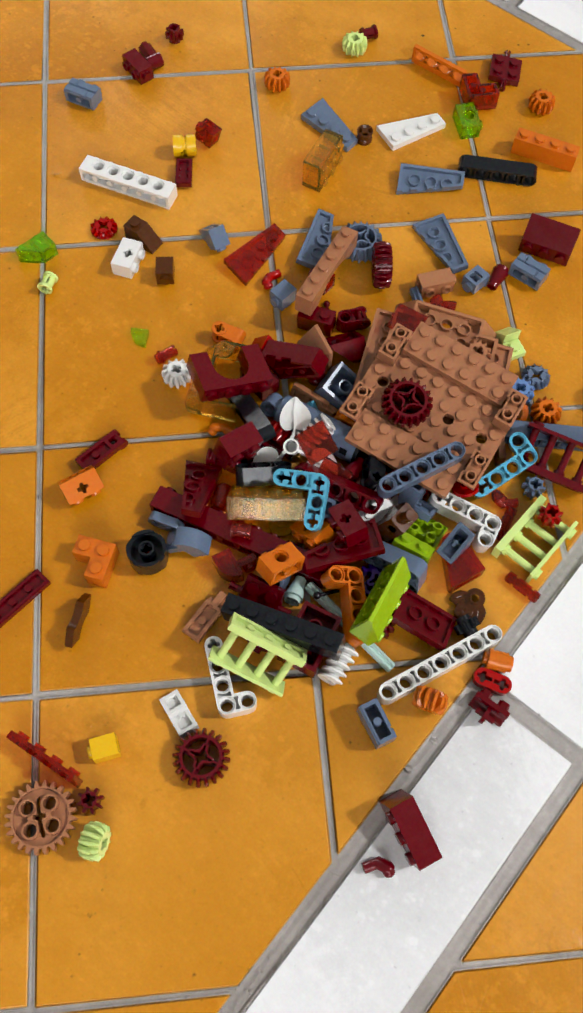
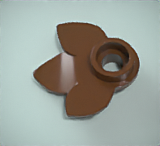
(465, 605)

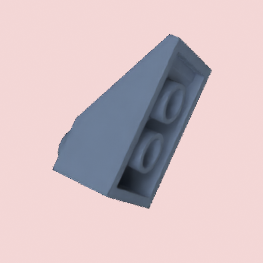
(336, 384)

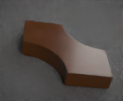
(80, 612)

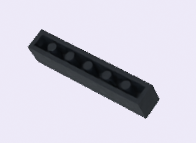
(297, 630)

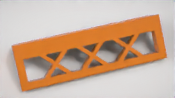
(437, 65)

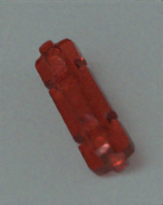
(506, 521)
(523, 587)

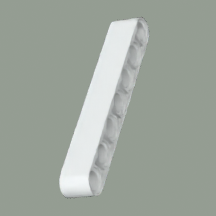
(445, 656)

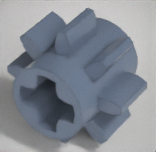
(528, 486)

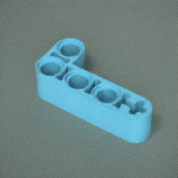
(518, 460)

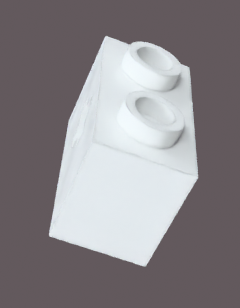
(127, 258)

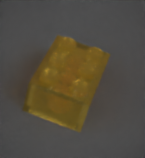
(322, 160)

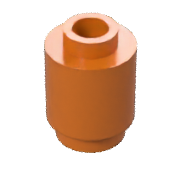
(497, 660)

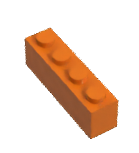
(545, 149)

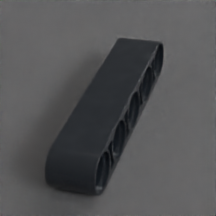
(498, 170)
(249, 411)

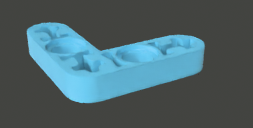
(310, 485)

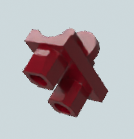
(489, 709)

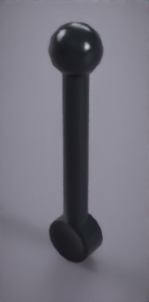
(317, 595)

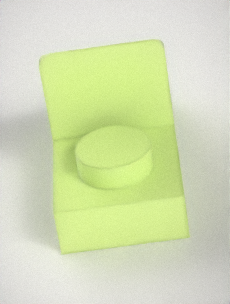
(509, 337)

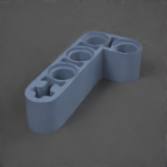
(416, 565)

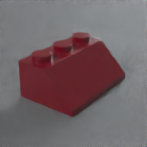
(549, 239)

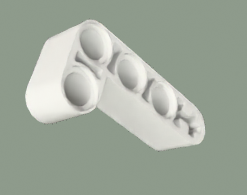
(463, 514)
(228, 695)

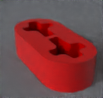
(494, 677)

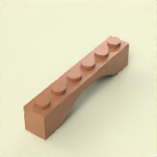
(314, 286)

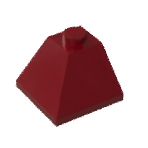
(349, 345)

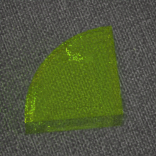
(140, 336)

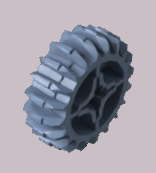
(364, 247)

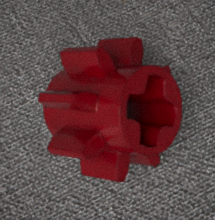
(174, 33)
(85, 798)

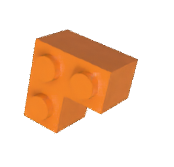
(99, 556)

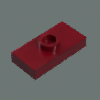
(184, 170)

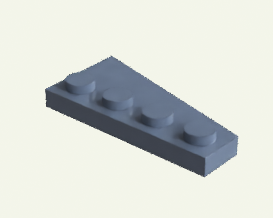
(322, 117)
(428, 179)
(317, 239)
(442, 241)

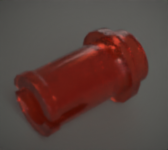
(164, 355)

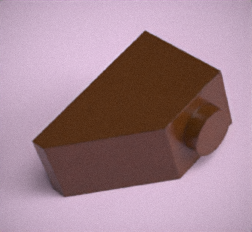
(141, 231)

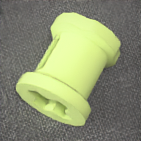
(47, 282)

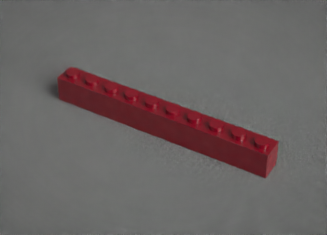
(218, 527)

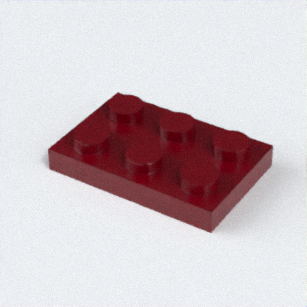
(424, 620)

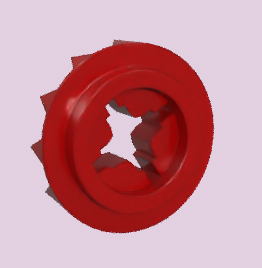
(104, 233)

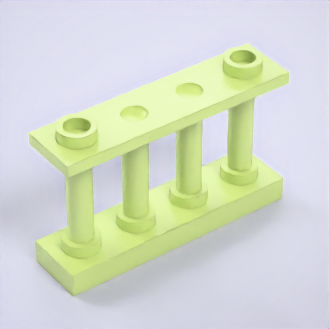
(515, 534)
(260, 637)

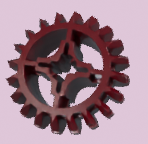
(382, 264)
(395, 393)
(184, 750)

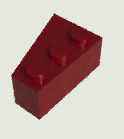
(294, 360)
(410, 829)

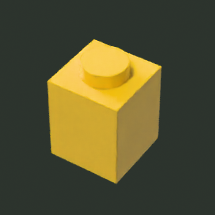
(104, 748)

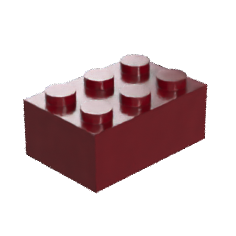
(321, 617)

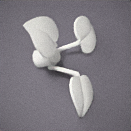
(292, 417)

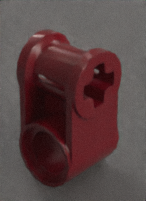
(351, 320)

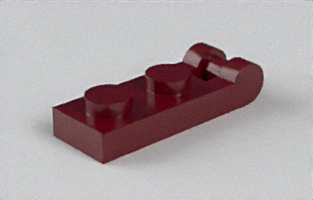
(102, 450)

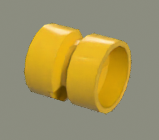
(184, 145)

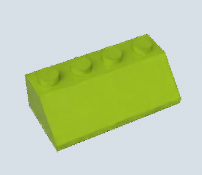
(381, 602)

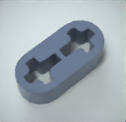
(164, 521)

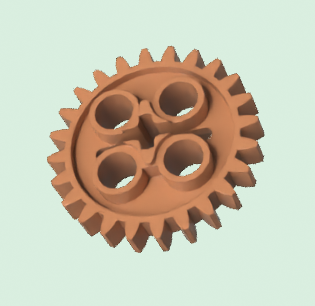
(21, 822)

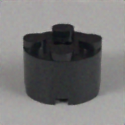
(154, 560)

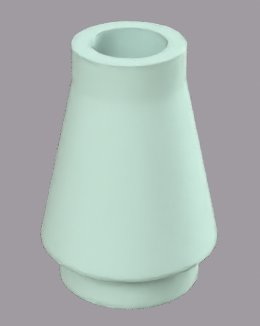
(295, 592)

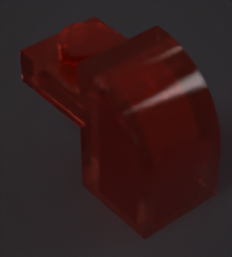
(233, 570)

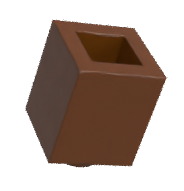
(165, 270)

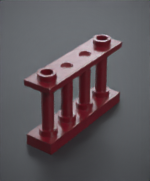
(557, 475)

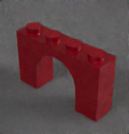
(213, 386)

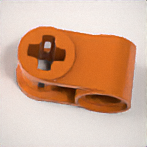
(228, 333)

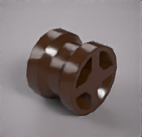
(364, 135)

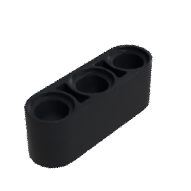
(259, 473)

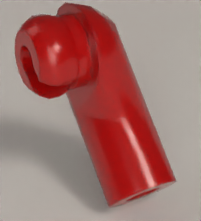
(266, 282)

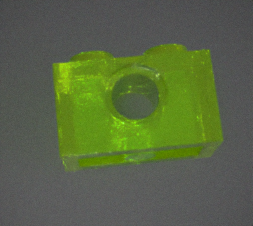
(467, 120)

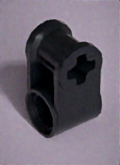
(372, 472)

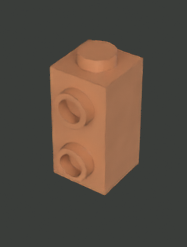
(435, 282)

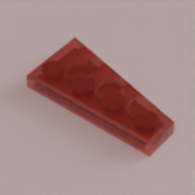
(251, 256)
(53, 762)

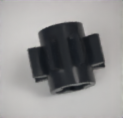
(466, 625)

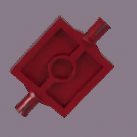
(505, 70)
(261, 592)

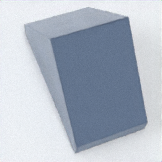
(456, 543)

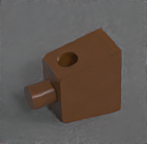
(400, 517)

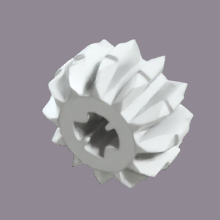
(176, 373)

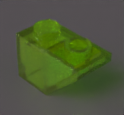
(37, 249)

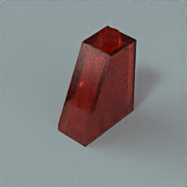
(462, 570)

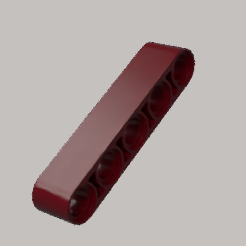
(346, 487)

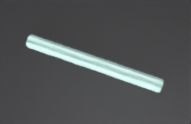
(373, 650)

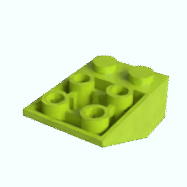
(421, 538)

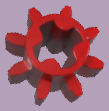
(550, 515)

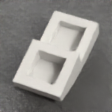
(179, 713)

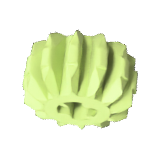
(354, 44)
(94, 841)

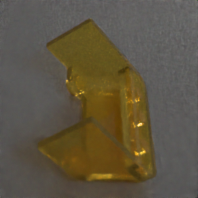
(216, 408)

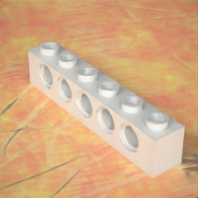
(128, 182)

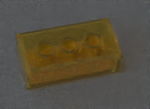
(266, 503)

